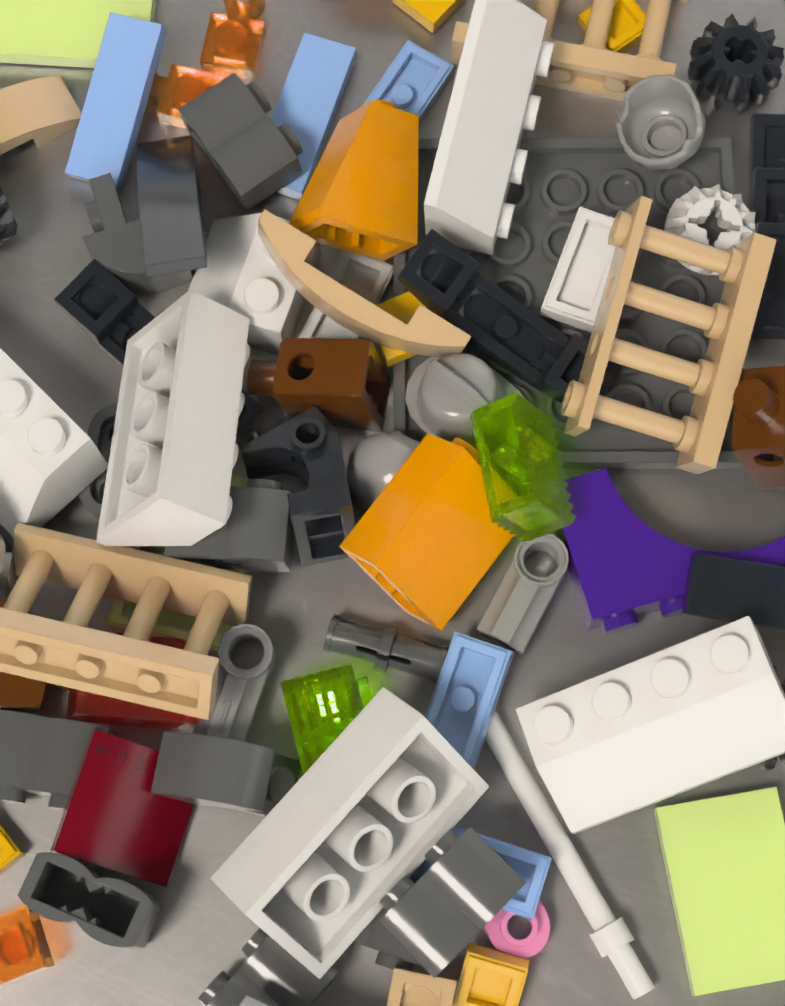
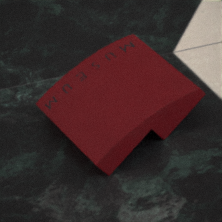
(116, 817)

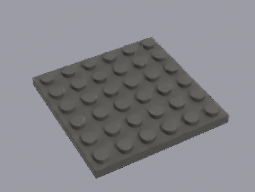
(603, 179)

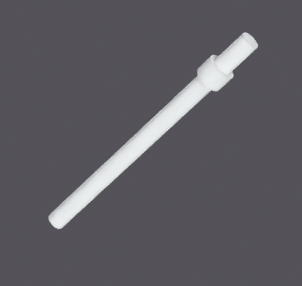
(609, 934)

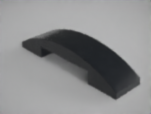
(113, 315)
(498, 324)

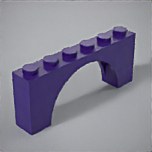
(623, 564)

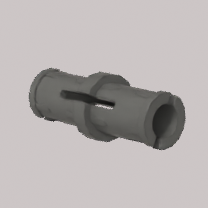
(385, 648)

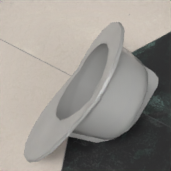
(448, 390)

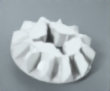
(696, 207)

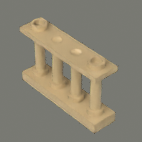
(591, 66)
(725, 323)
(107, 662)

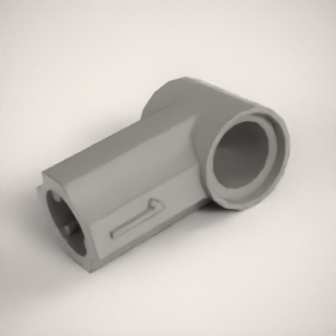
(523, 597)
(238, 689)

